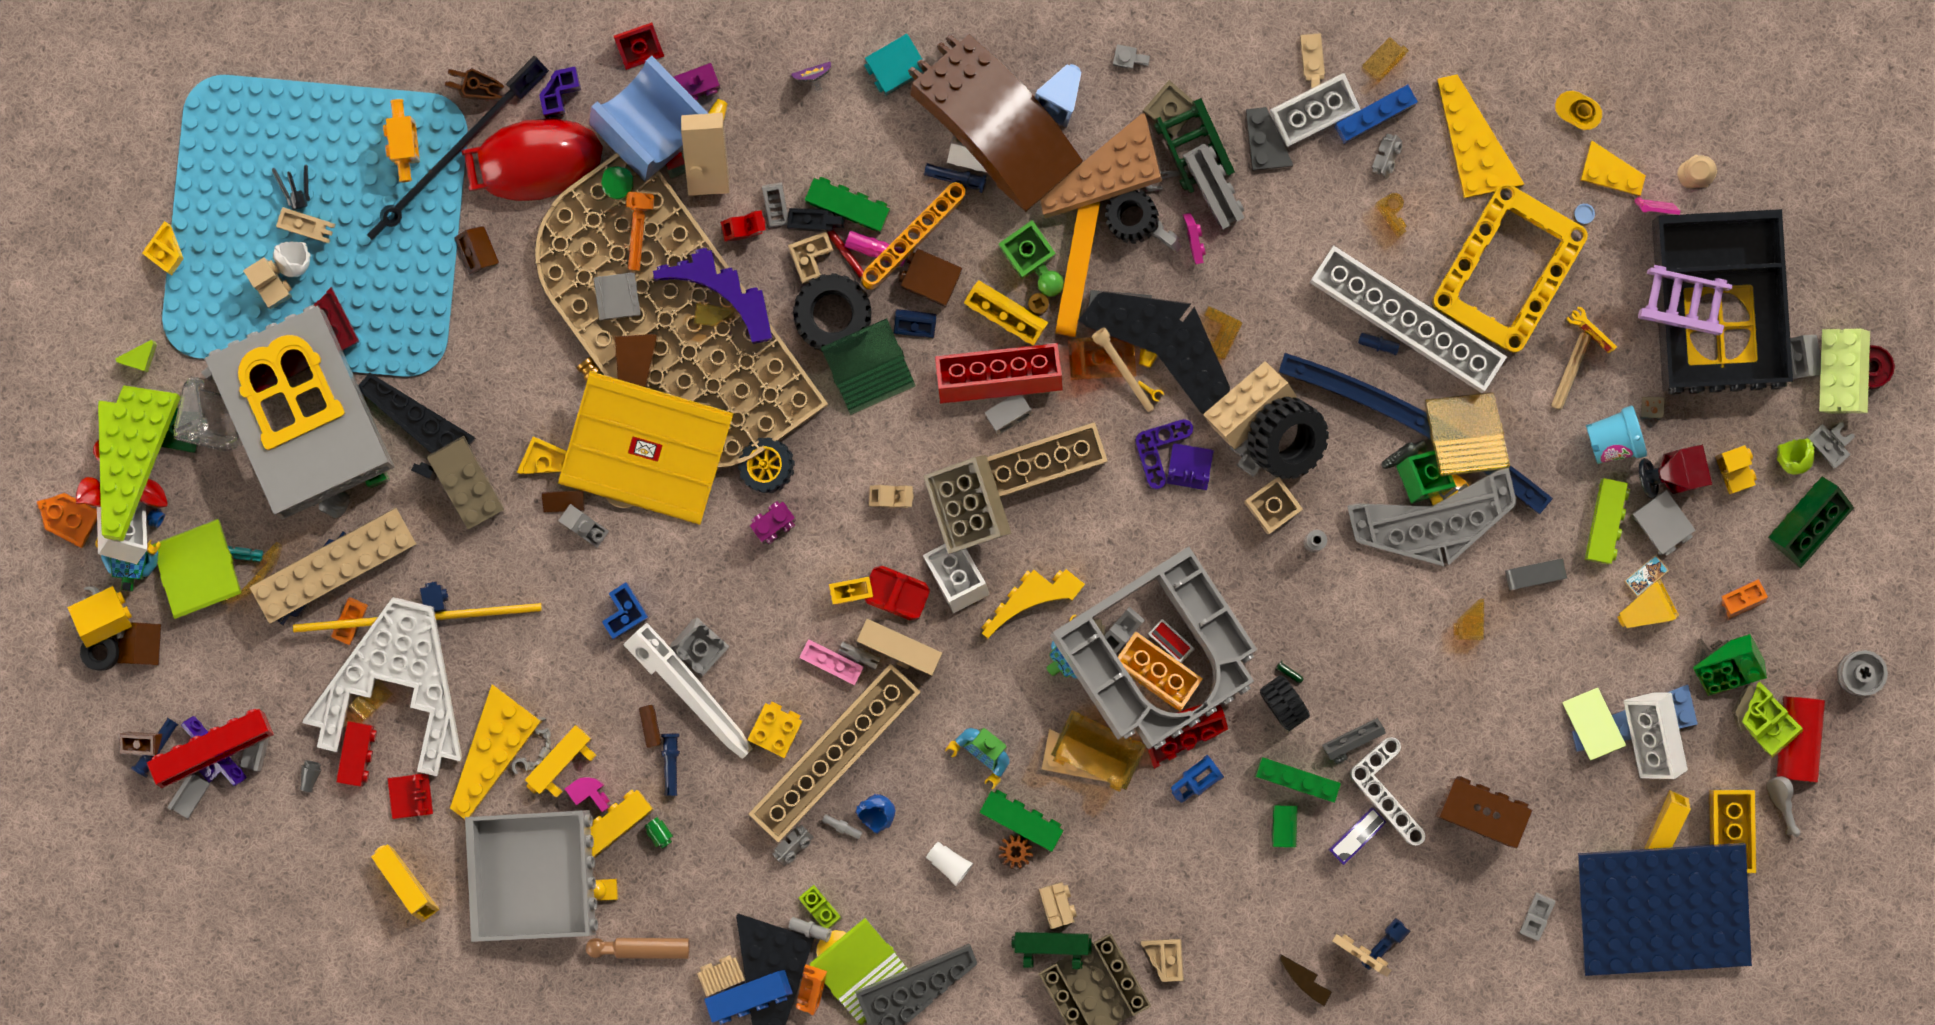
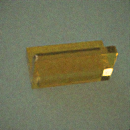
(1385, 59)

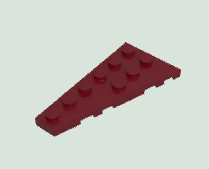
(293, 360)

